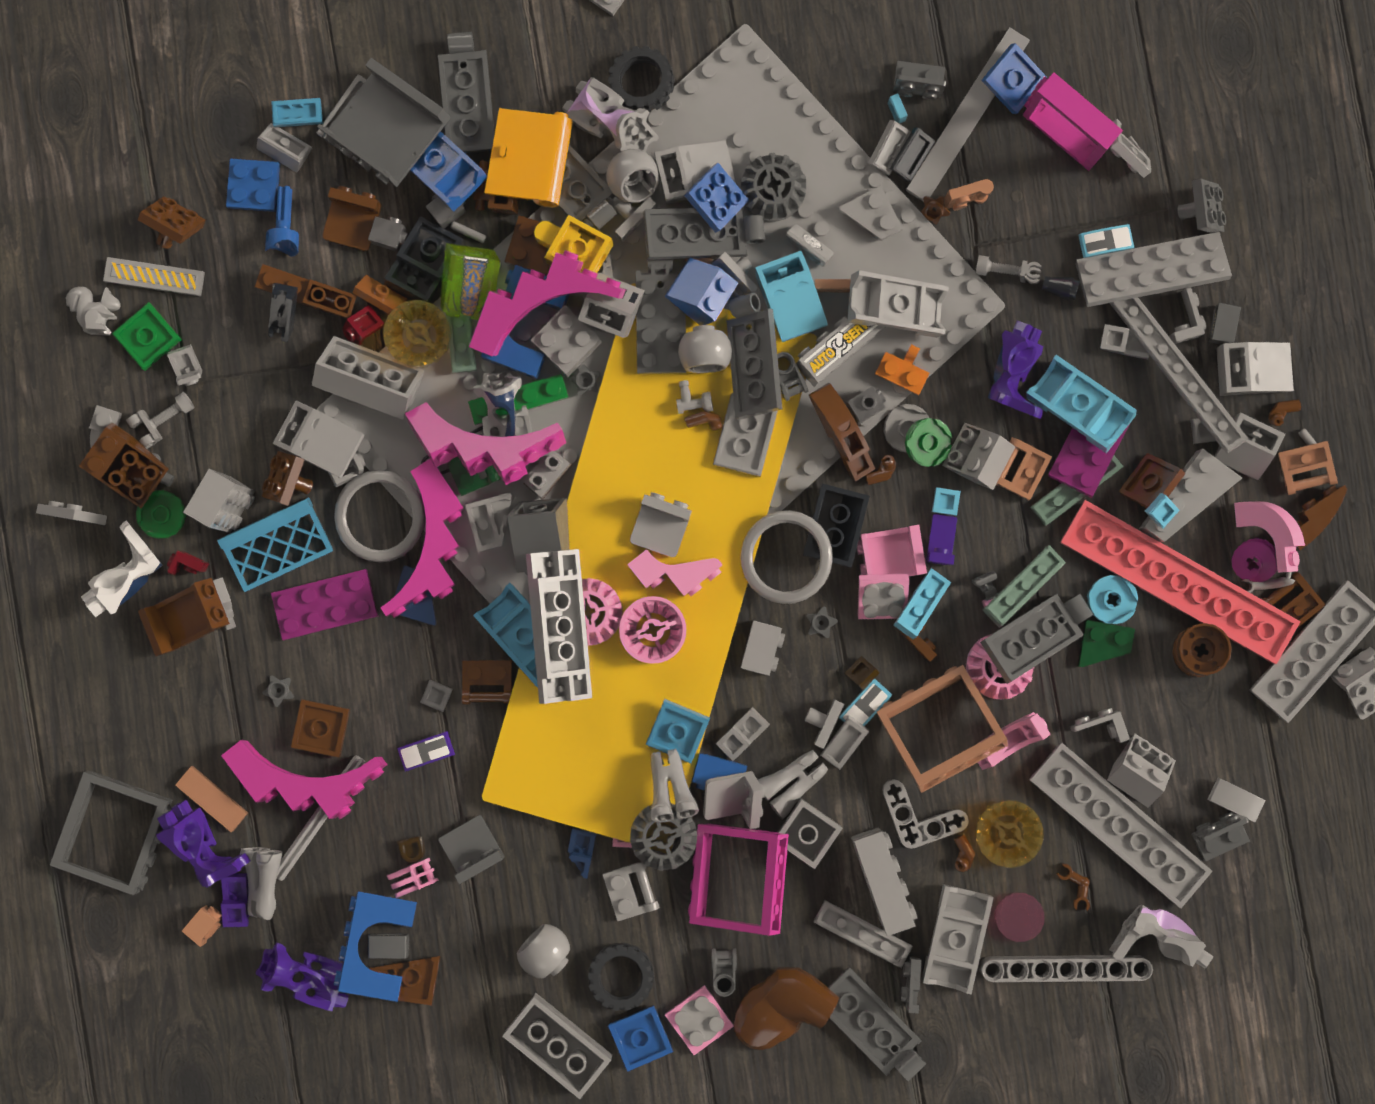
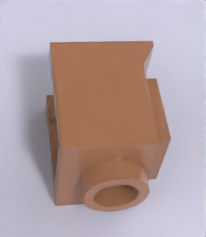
(203, 925)

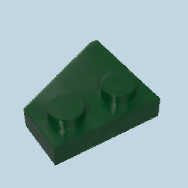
(1104, 642)

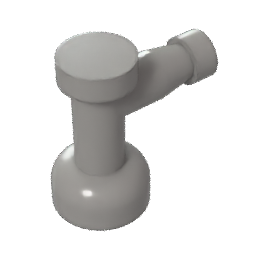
(686, 403)

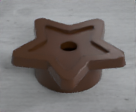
(928, 210)

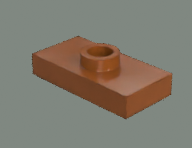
(378, 294)

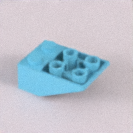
(791, 295)

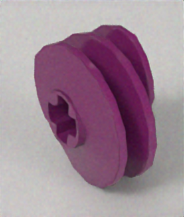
(1247, 568)

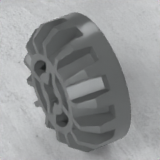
(779, 207)
(684, 827)

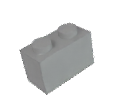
(761, 648)

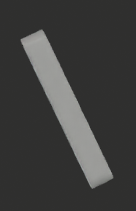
(1076, 973)

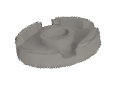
(898, 423)

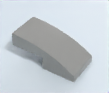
(1123, 342)
(742, 734)
(1236, 799)

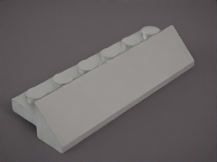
(559, 626)

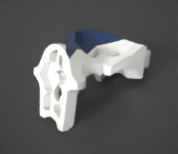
(119, 584)

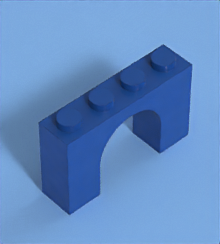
(511, 353)
(354, 975)

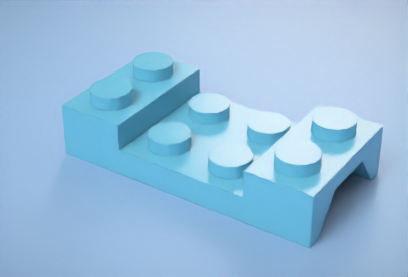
(1082, 404)

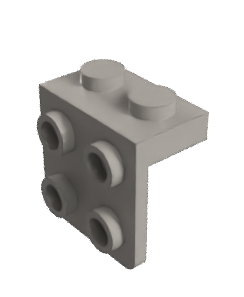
(660, 525)
(1358, 681)
(734, 796)

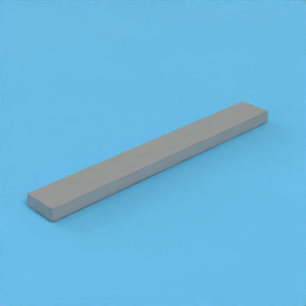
(960, 125)
(1180, 373)

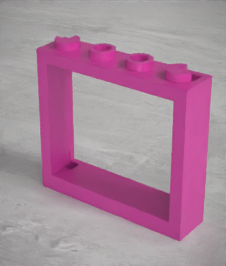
(1077, 111)
(773, 886)

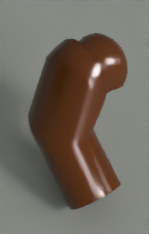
(1280, 410)
(884, 471)

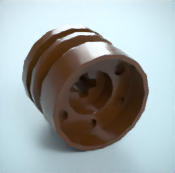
(1214, 644)

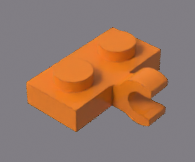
(902, 371)

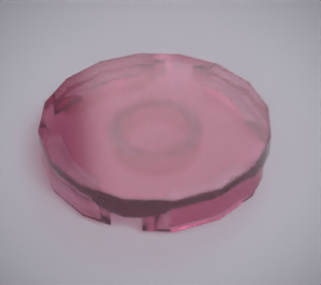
(1019, 917)

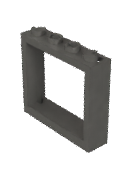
(75, 818)

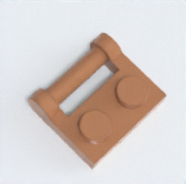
(962, 195)
(1304, 460)
(1029, 471)

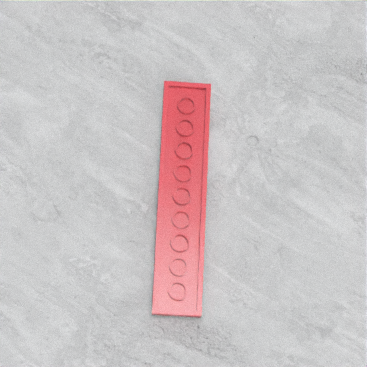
(1180, 581)

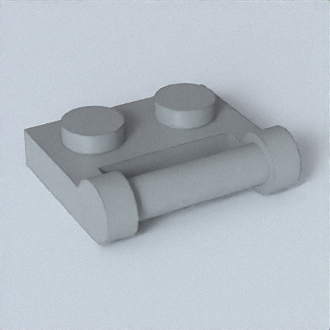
(623, 894)

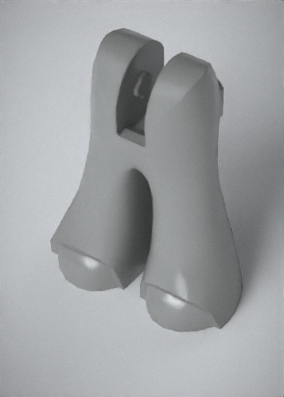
(775, 782)
(684, 801)
(262, 876)

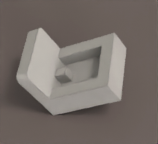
(185, 365)
(354, 469)

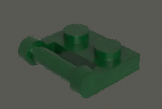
(467, 483)

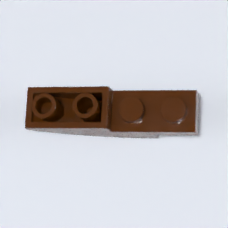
(309, 291)
(843, 430)
(1318, 513)

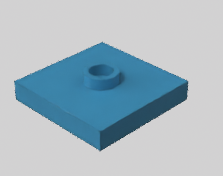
(678, 729)

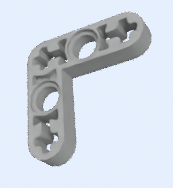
(921, 826)

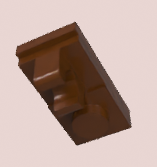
(924, 647)

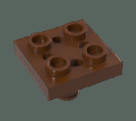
(171, 221)
(285, 478)

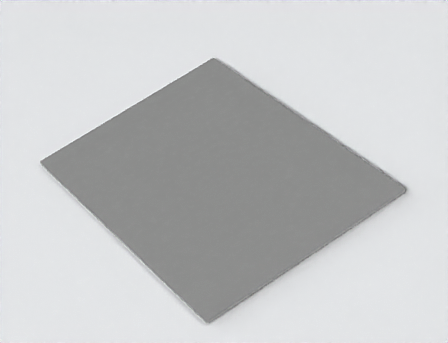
(759, 109)

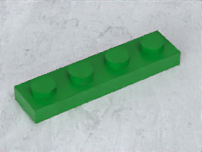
(531, 394)

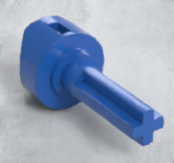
(282, 237)

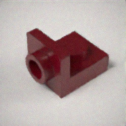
(362, 325)
(190, 563)

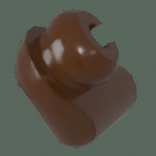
(704, 418)
(965, 855)

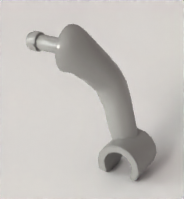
(1270, 584)

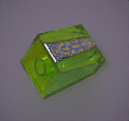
(467, 279)

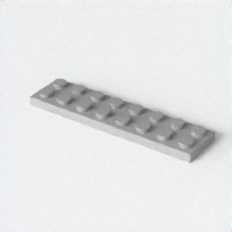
(1120, 825)

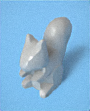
(90, 314)

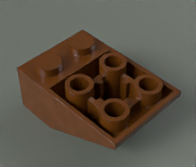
(124, 465)

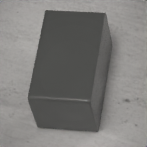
(1224, 324)
(388, 945)

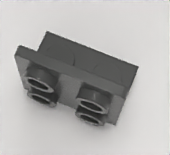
(919, 80)
(1221, 836)
(471, 848)

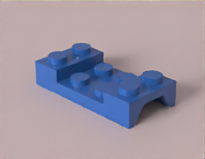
(448, 172)

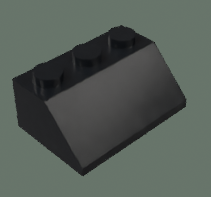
(841, 517)

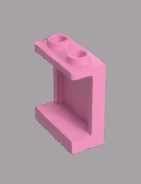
(892, 552)

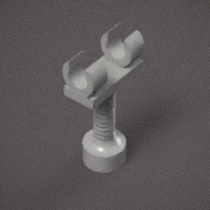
(984, 266)
(182, 403)

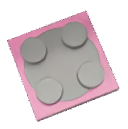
(882, 596)
(699, 1020)

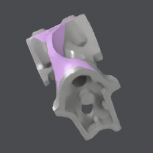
(621, 121)
(1173, 936)

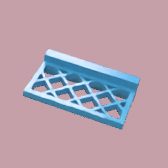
(266, 525)

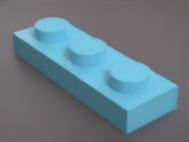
(922, 603)

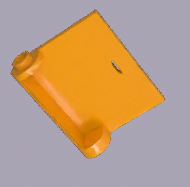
(533, 158)

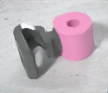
(984, 582)

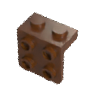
(351, 218)

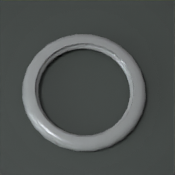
(417, 521)
(825, 557)

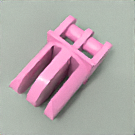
(415, 876)

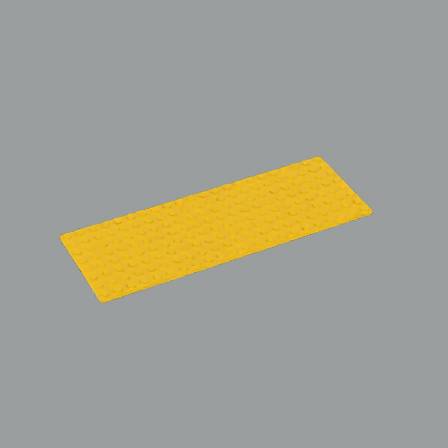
(590, 756)

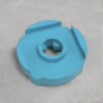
(1126, 603)

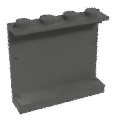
(386, 125)

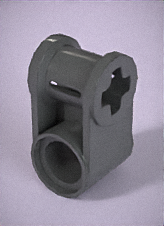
(791, 377)
(724, 969)

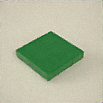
(146, 336)

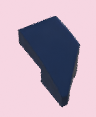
(581, 849)

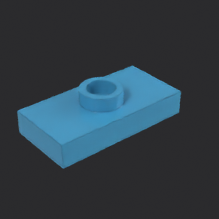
(297, 112)

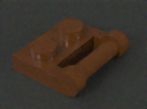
(1303, 604)
(486, 673)

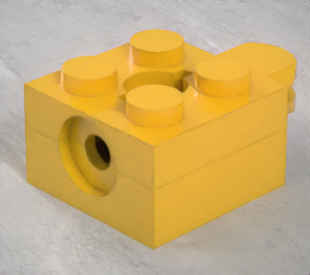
(577, 238)

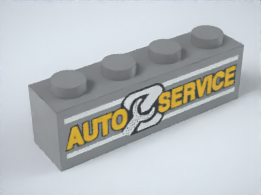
(834, 349)

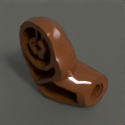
(779, 1007)

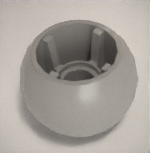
(632, 175)
(705, 350)
(544, 952)

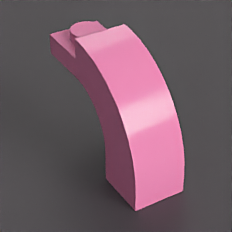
(1279, 525)
(1018, 734)

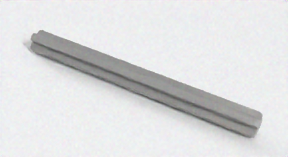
(309, 830)

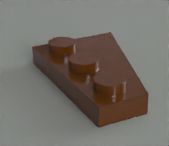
(418, 979)

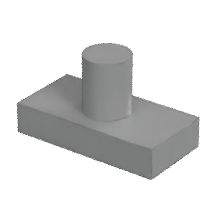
(633, 217)
(737, 272)
(824, 722)

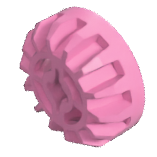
(612, 610)
(630, 637)
(986, 686)

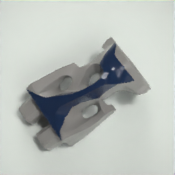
(499, 392)

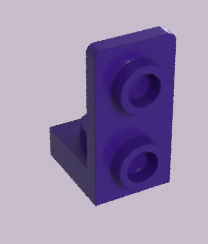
(941, 540)

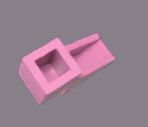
(684, 576)

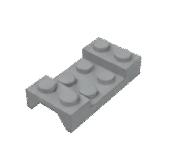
(896, 303)
(957, 938)

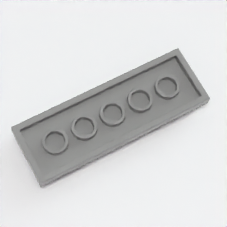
(1153, 269)
(1316, 652)

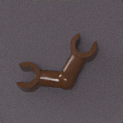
(1083, 883)

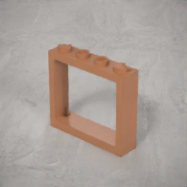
(959, 762)

